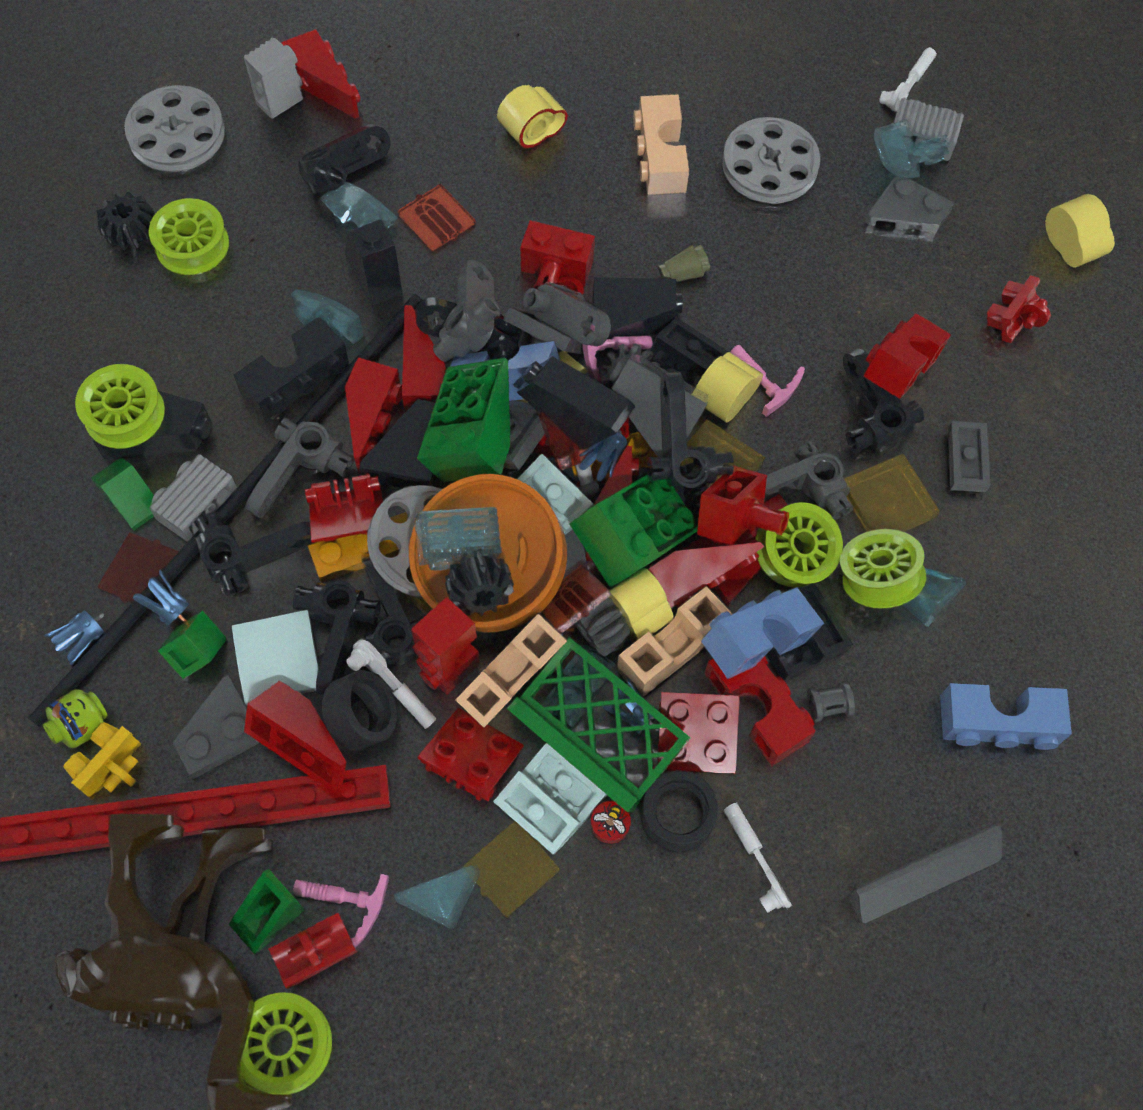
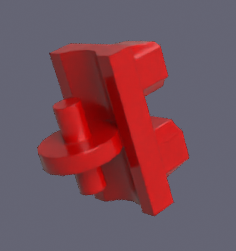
(1024, 309)
(312, 950)

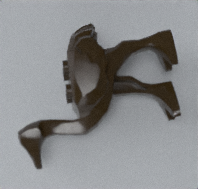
(169, 970)

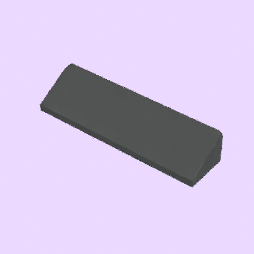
(927, 874)

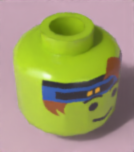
(74, 718)

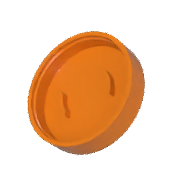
(530, 544)

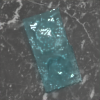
(356, 204)
(337, 316)
(575, 691)

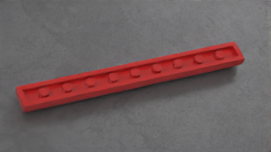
(196, 811)

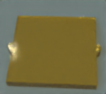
(512, 868)

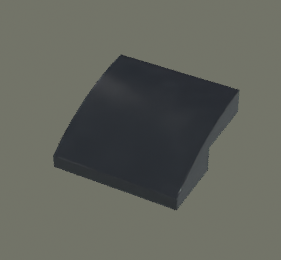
(685, 351)
(821, 647)

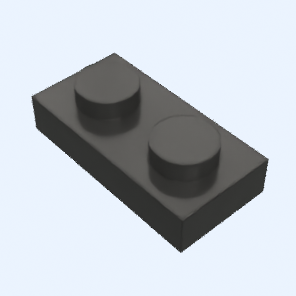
(968, 456)

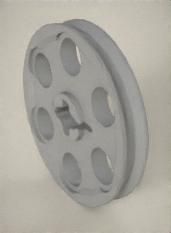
(161, 128)
(767, 170)
(383, 528)

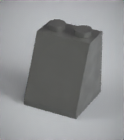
(641, 384)

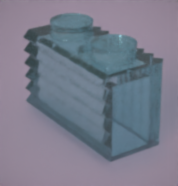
(455, 533)

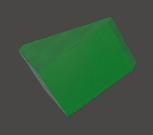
(126, 492)
(265, 912)

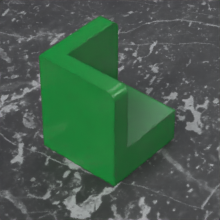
(192, 644)

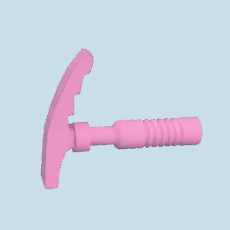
(590, 351)
(779, 395)
(339, 895)

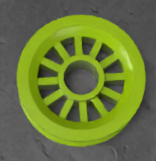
(189, 236)
(123, 426)
(828, 557)
(883, 568)
(319, 1054)

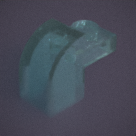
(900, 153)

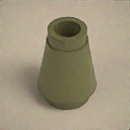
(686, 265)

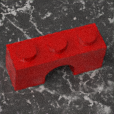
(905, 354)
(444, 646)
(785, 725)

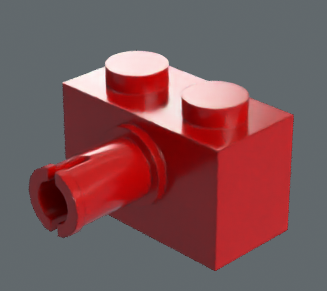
(556, 253)
(736, 505)

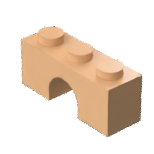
(663, 165)
(659, 656)
(511, 670)

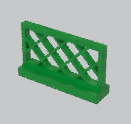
(577, 751)

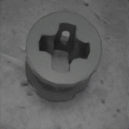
(830, 701)

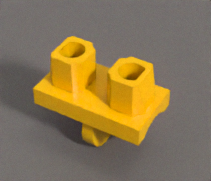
(108, 765)

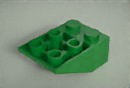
(469, 422)
(634, 528)

